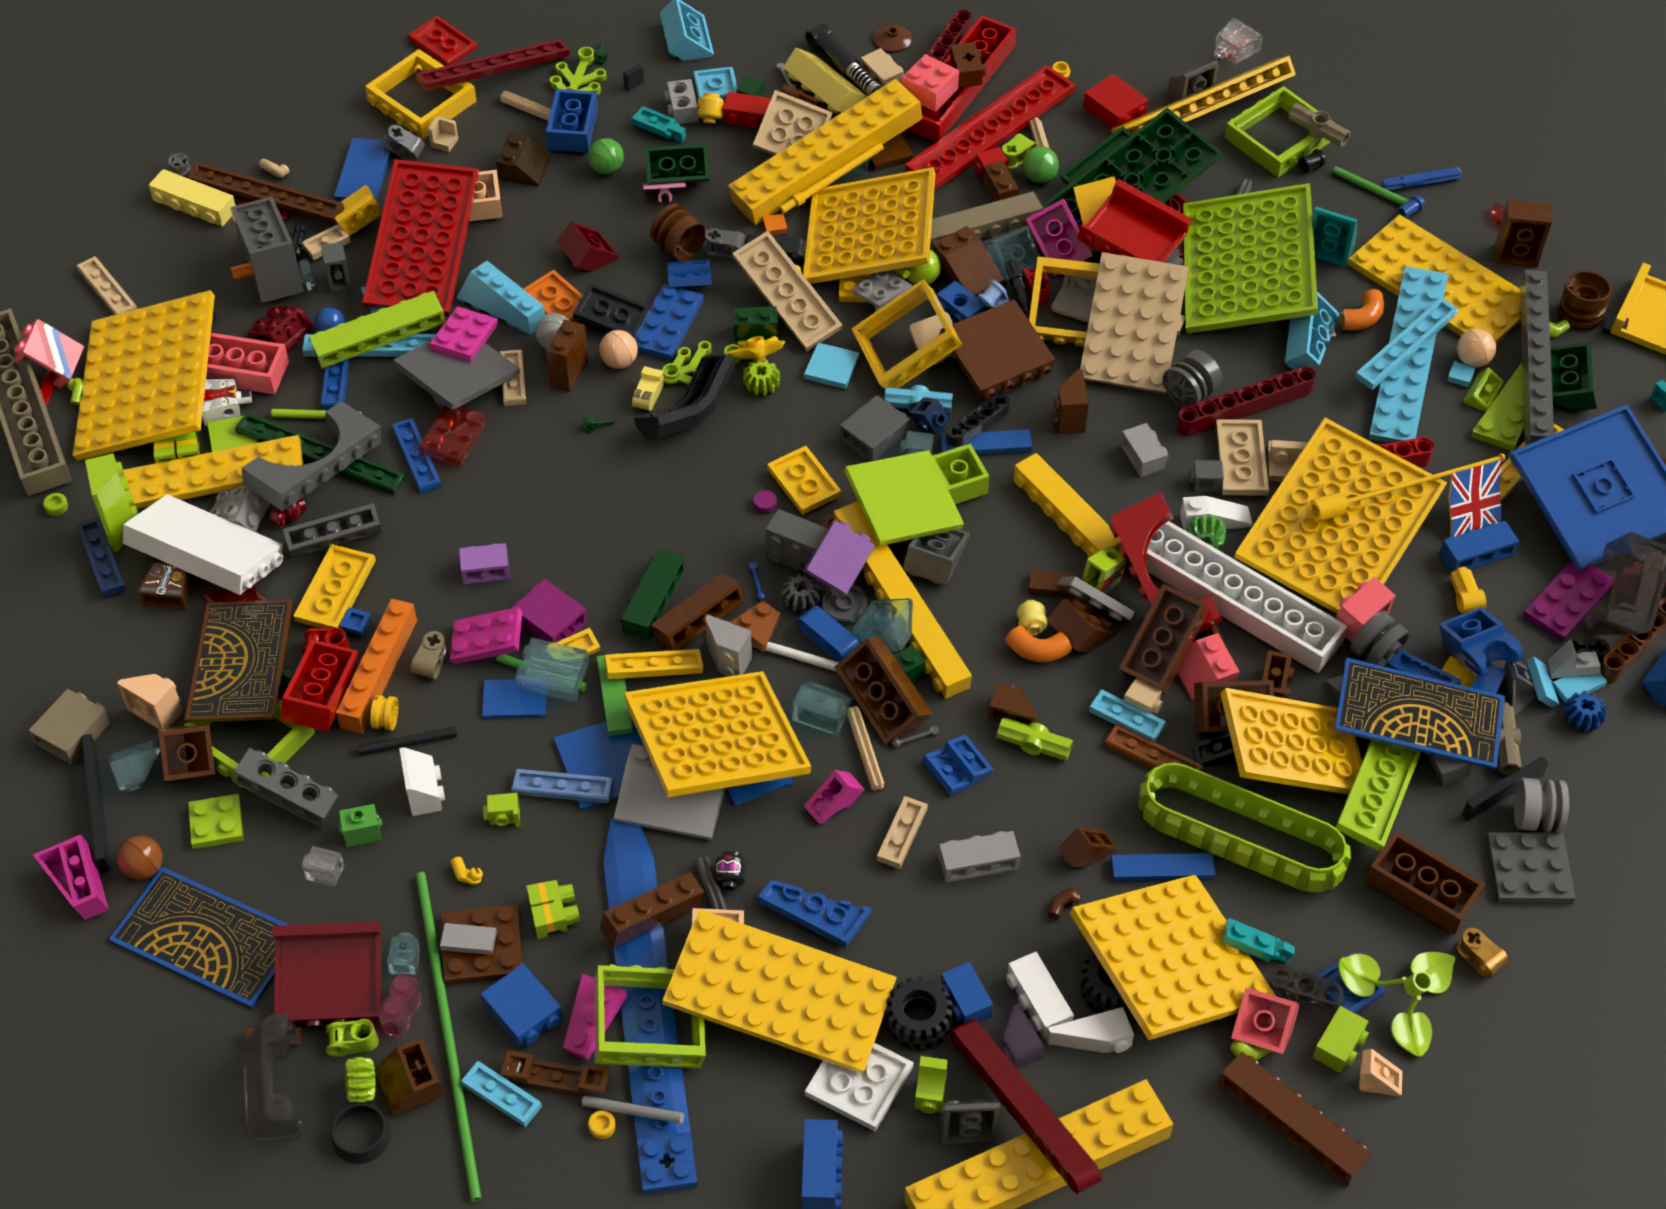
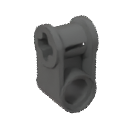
(404, 144)
(724, 244)

